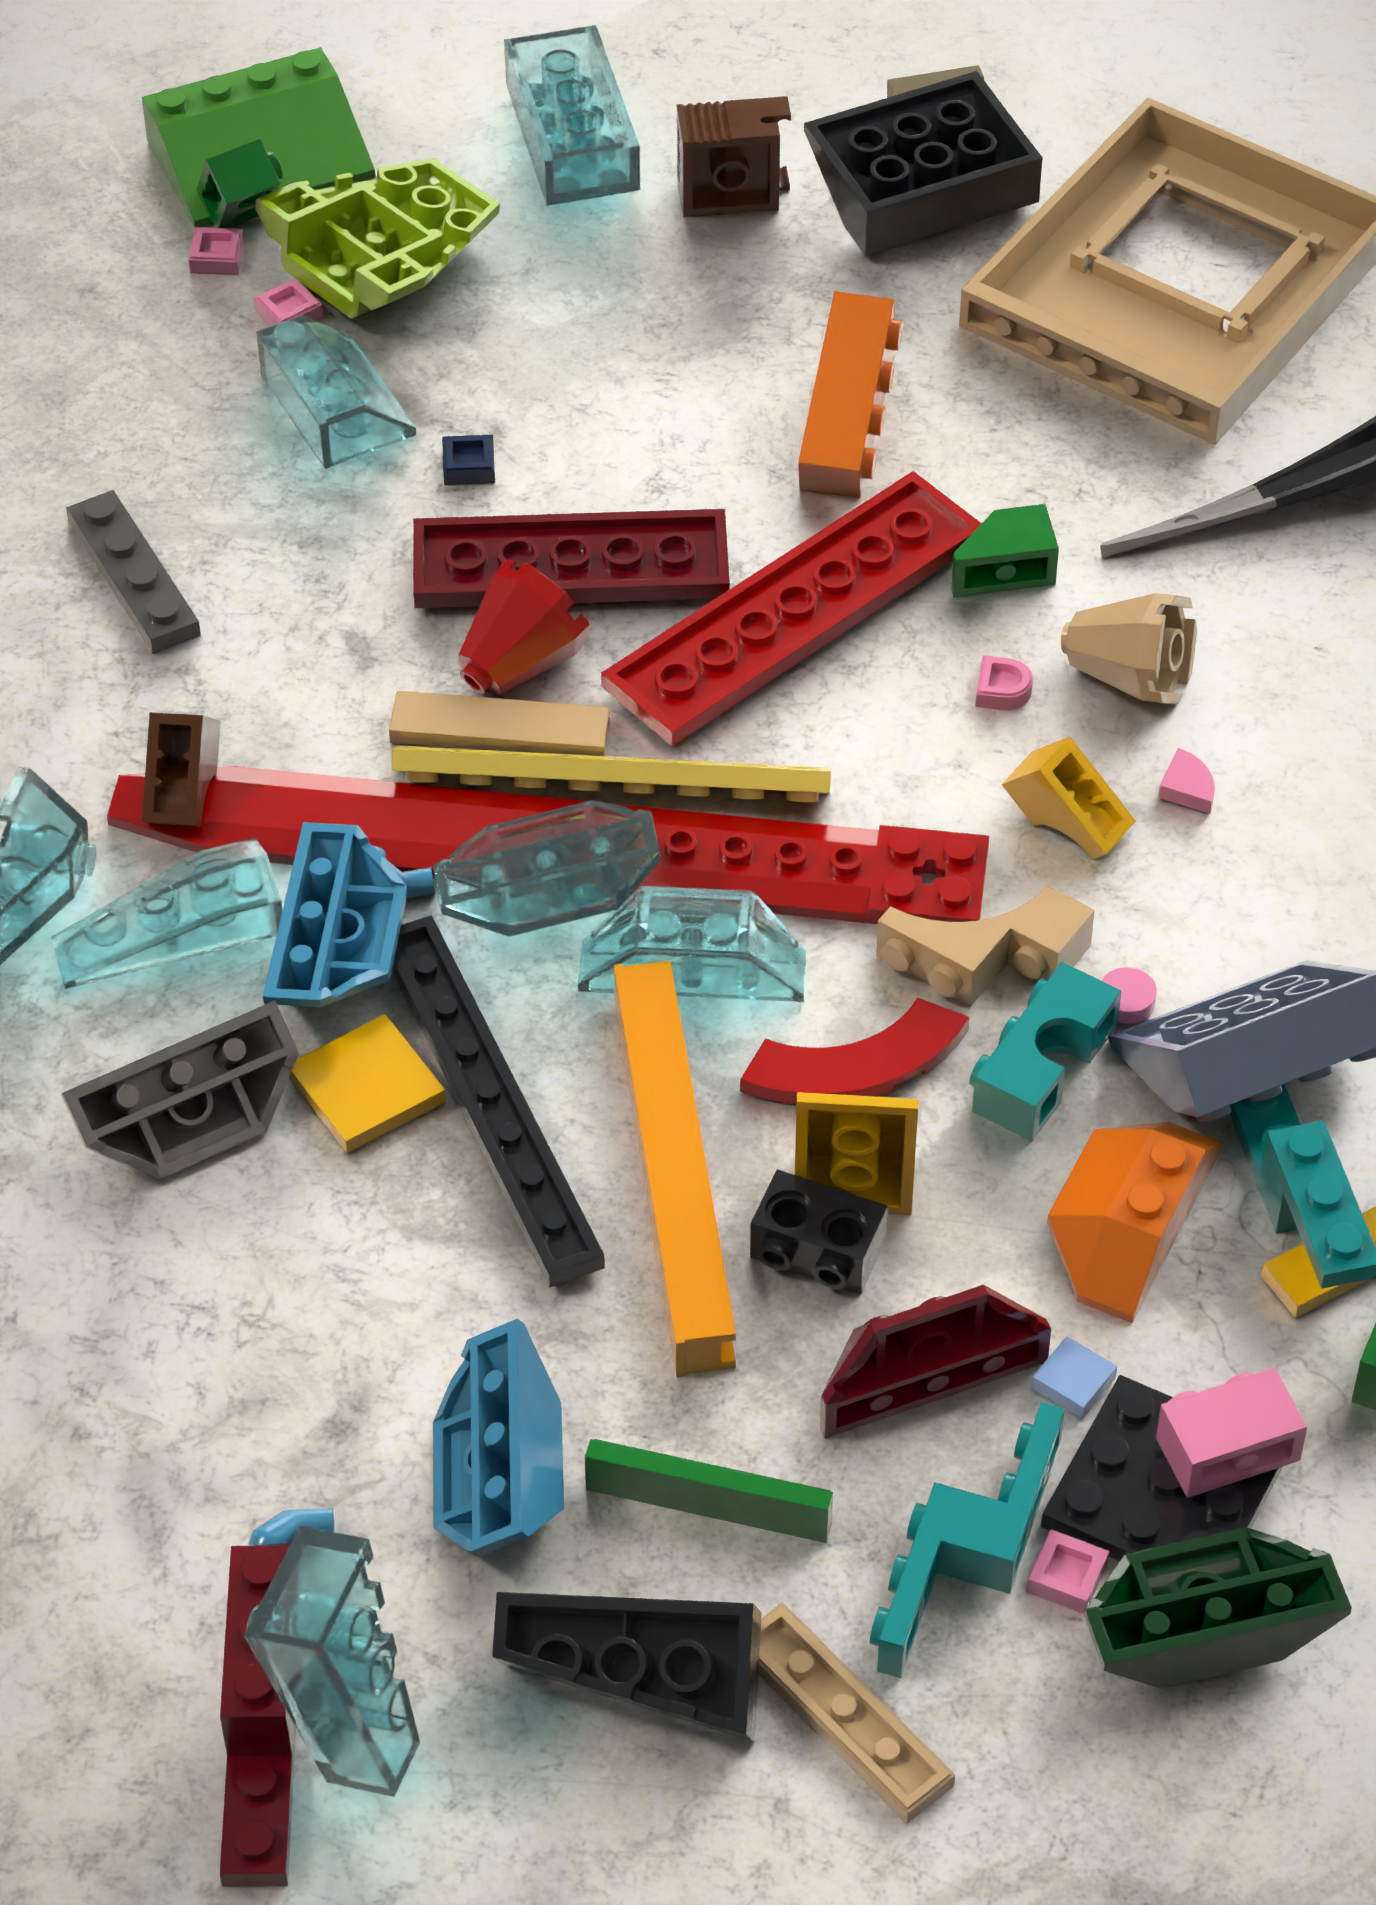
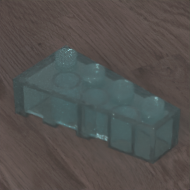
(334, 1663)

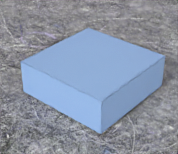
(1074, 1377)

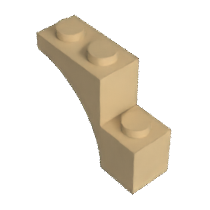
(967, 956)

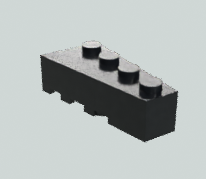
(652, 1653)

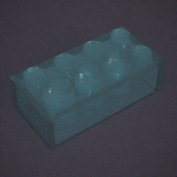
(572, 115)

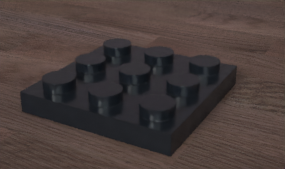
(1125, 1492)

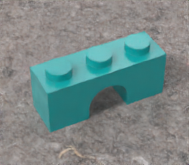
(1063, 1015)

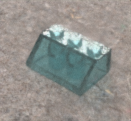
(330, 390)

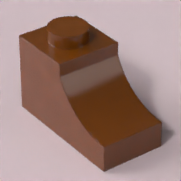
(179, 767)

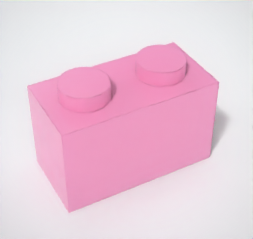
(1230, 1431)

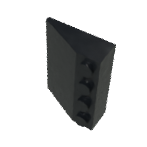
(924, 162)

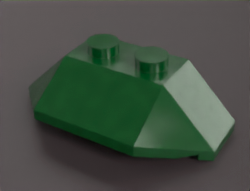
(1213, 1607)

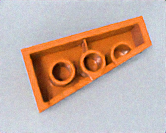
(849, 395)

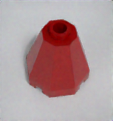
(519, 630)

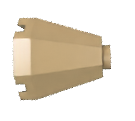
(1135, 645)

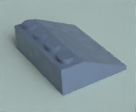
(1254, 1038)

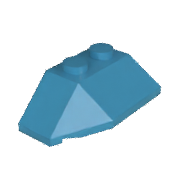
(335, 919)
(497, 1444)

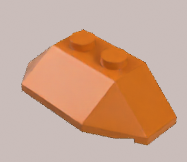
(1127, 1210)

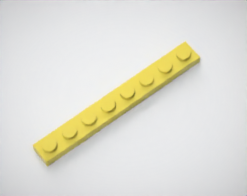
(588, 771)

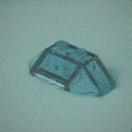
(548, 868)
(715, 940)

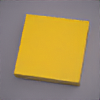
(366, 1083)

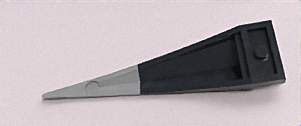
(1333, 468)

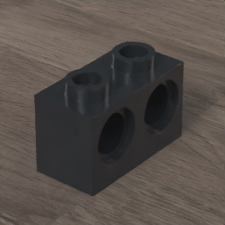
(820, 1223)

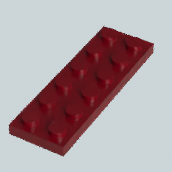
(582, 553)

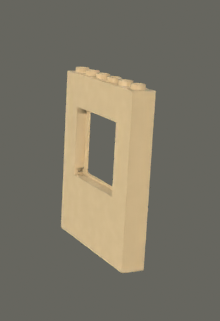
(1143, 335)

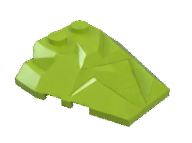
(375, 236)

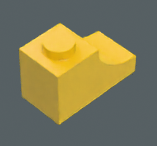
(1067, 793)

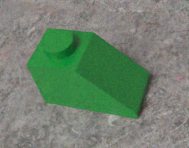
(1007, 553)

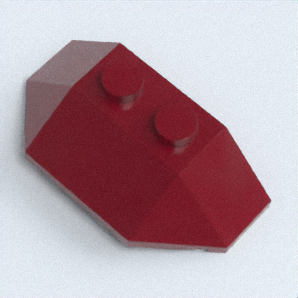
(930, 1355)

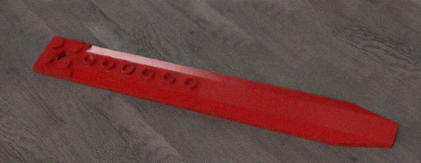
(786, 863)

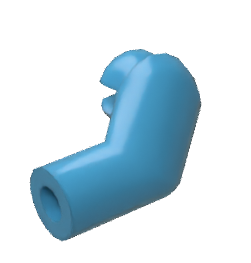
(283, 1526)

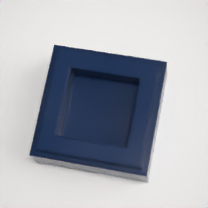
(468, 459)

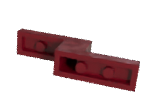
(256, 1738)

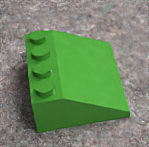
(285, 102)

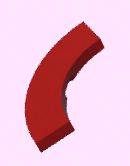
(861, 1068)

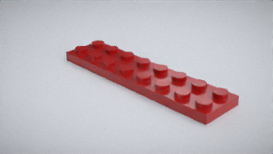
(789, 608)

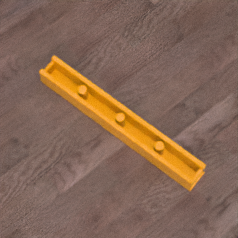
(674, 1169)

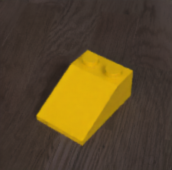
(859, 1145)

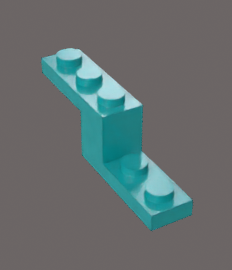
(1305, 1188)
(967, 1539)

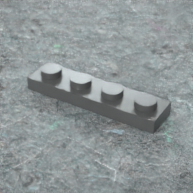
(133, 571)

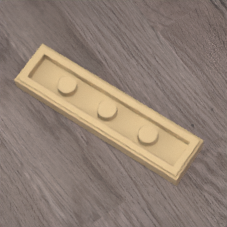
(498, 724)
(849, 1716)

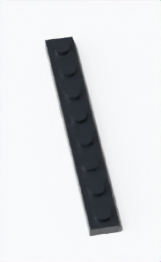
(494, 1106)

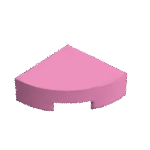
(1188, 783)

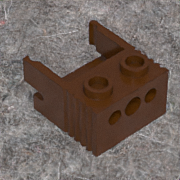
(731, 156)

